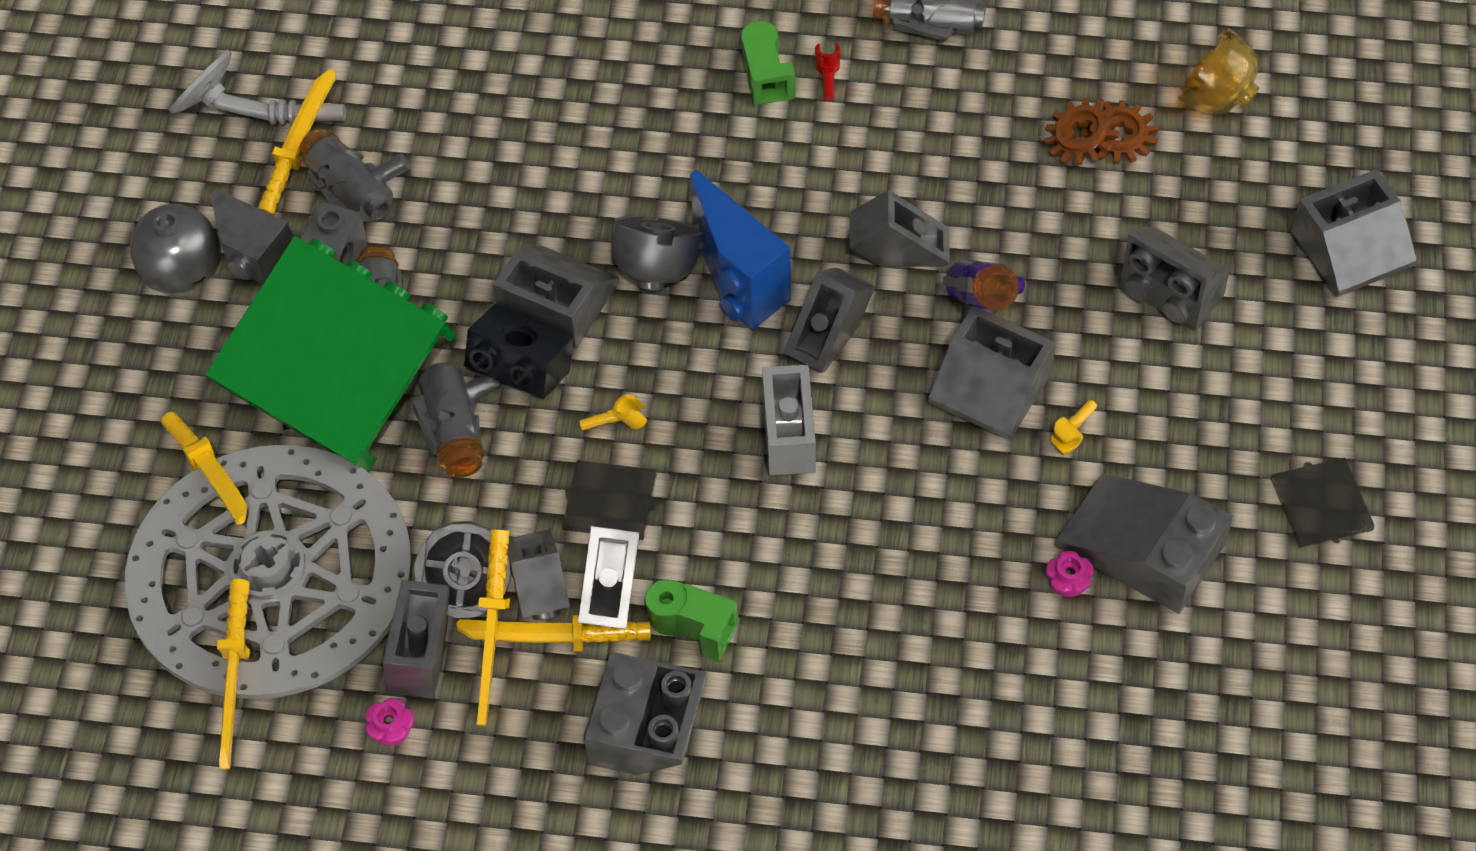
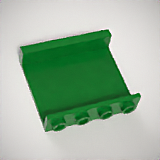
(328, 349)

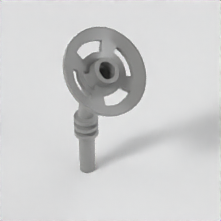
(210, 91)

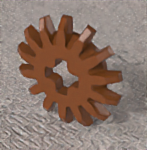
(1082, 116)
(1134, 125)

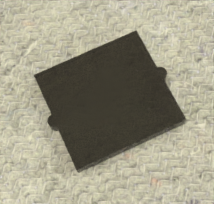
(609, 498)
(1322, 502)

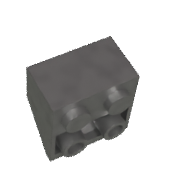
(1355, 232)
(1172, 276)
(554, 289)
(992, 372)
(643, 715)

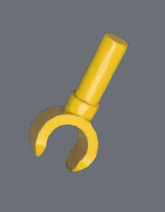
(624, 410)
(1066, 434)

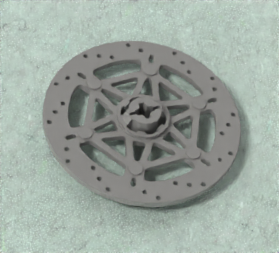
(275, 567)

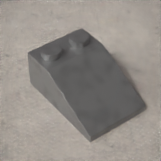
(1148, 537)

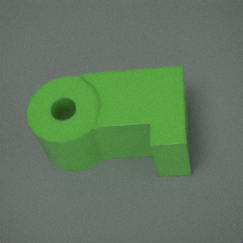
(765, 75)
(692, 613)

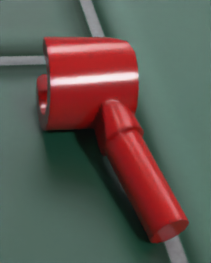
(827, 65)

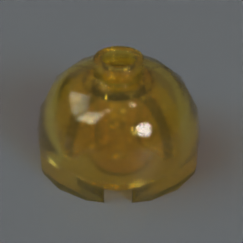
(1222, 77)

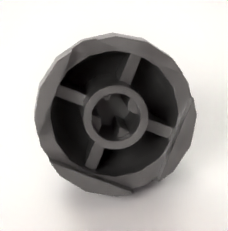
(174, 248)
(654, 250)
(458, 558)

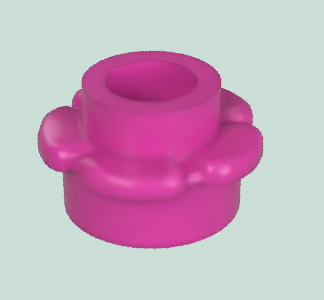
(1067, 584)
(390, 733)

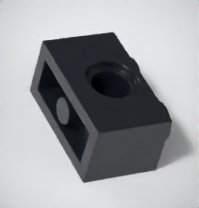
(518, 351)

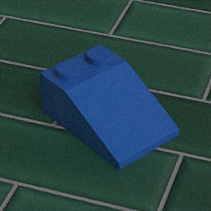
(742, 255)

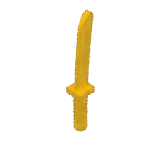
(288, 156)
(201, 456)
(493, 602)
(556, 632)
(232, 649)

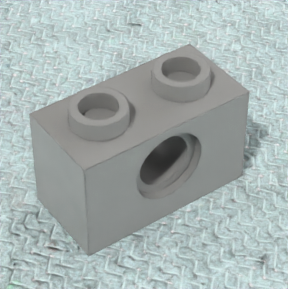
(789, 420)

